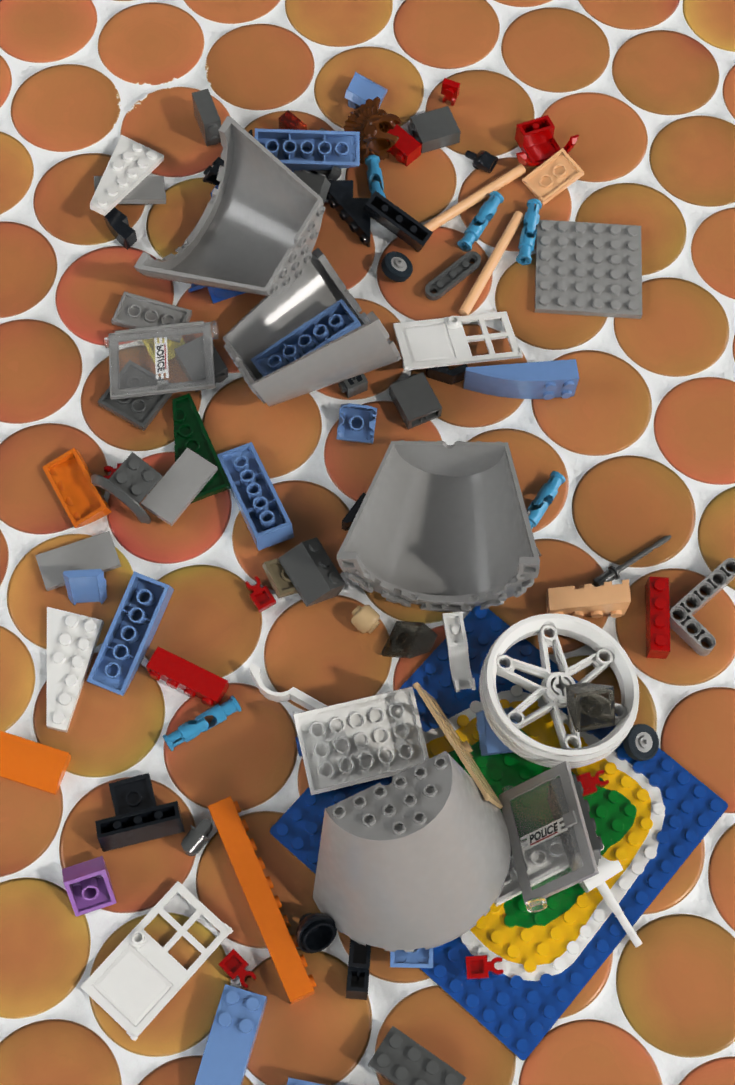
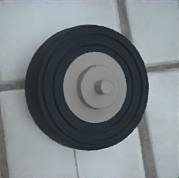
(396, 266)
(641, 742)

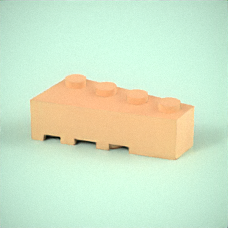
(590, 600)

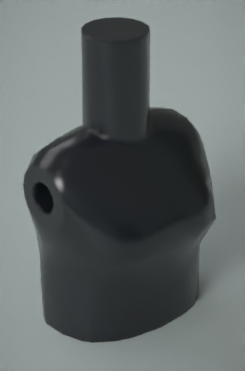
(482, 160)

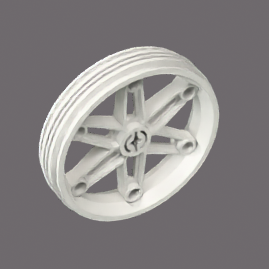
(554, 688)

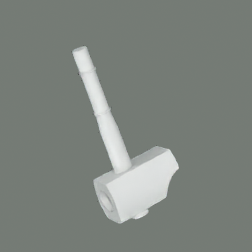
(607, 870)

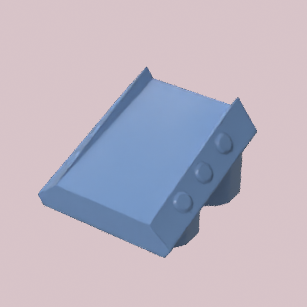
(362, 89)
(356, 423)
(85, 586)
(488, 741)

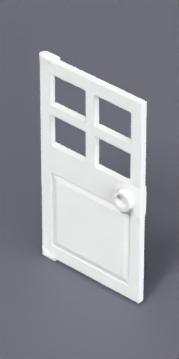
(444, 341)
(141, 973)

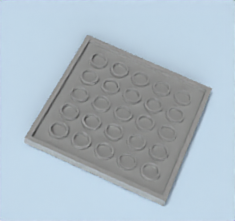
(588, 269)

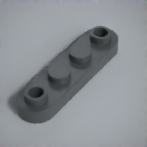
(452, 275)

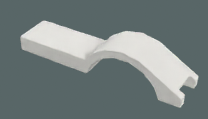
(458, 651)
(293, 694)

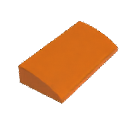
(75, 490)
(32, 763)

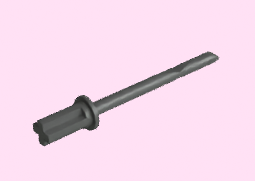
(613, 573)

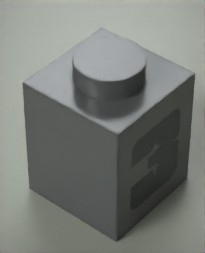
(354, 385)

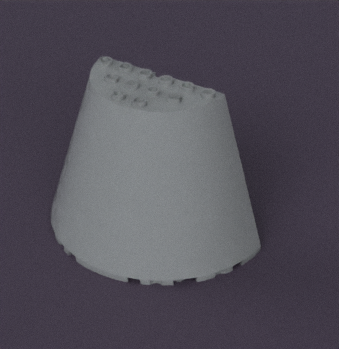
(253, 228)
(334, 362)
(443, 528)
(412, 858)

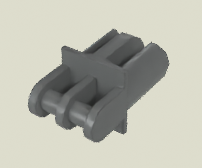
(197, 837)

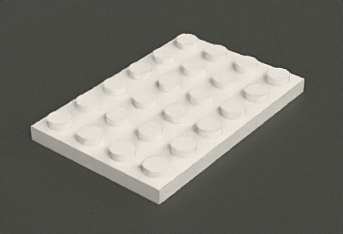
(360, 740)

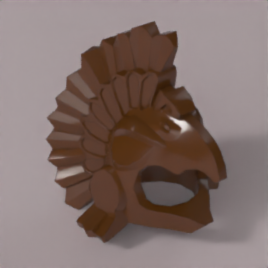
(373, 129)

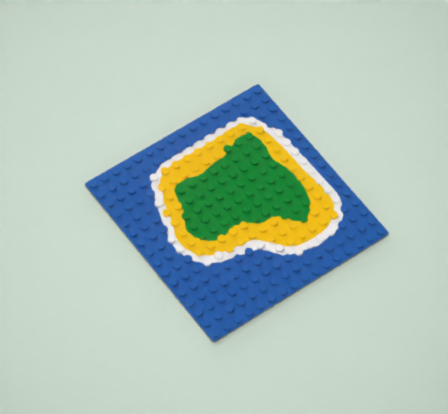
(645, 816)

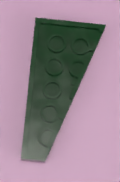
(191, 434)

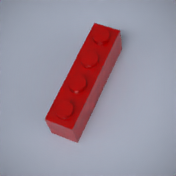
(407, 148)
(657, 617)
(187, 676)

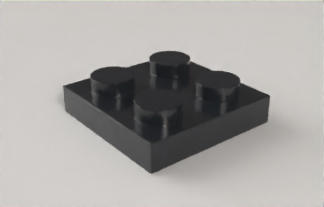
(132, 794)

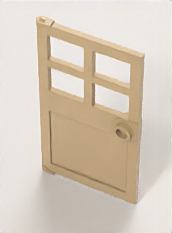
(462, 748)

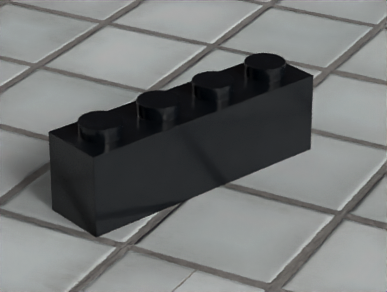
(397, 221)
(139, 826)

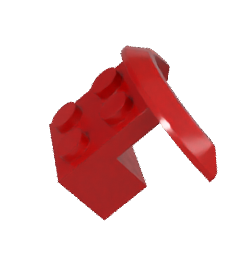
(537, 141)

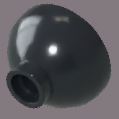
(315, 932)

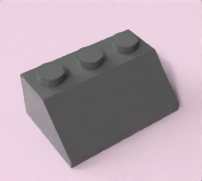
(312, 572)

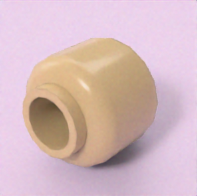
(365, 619)

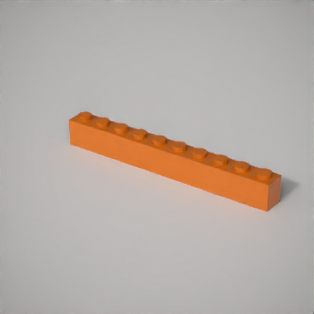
(261, 900)

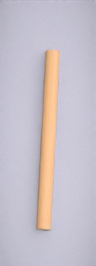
(475, 198)
(491, 264)

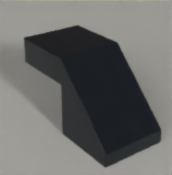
(445, 375)

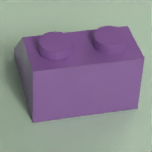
(88, 886)

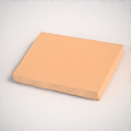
(553, 176)

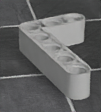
(698, 600)

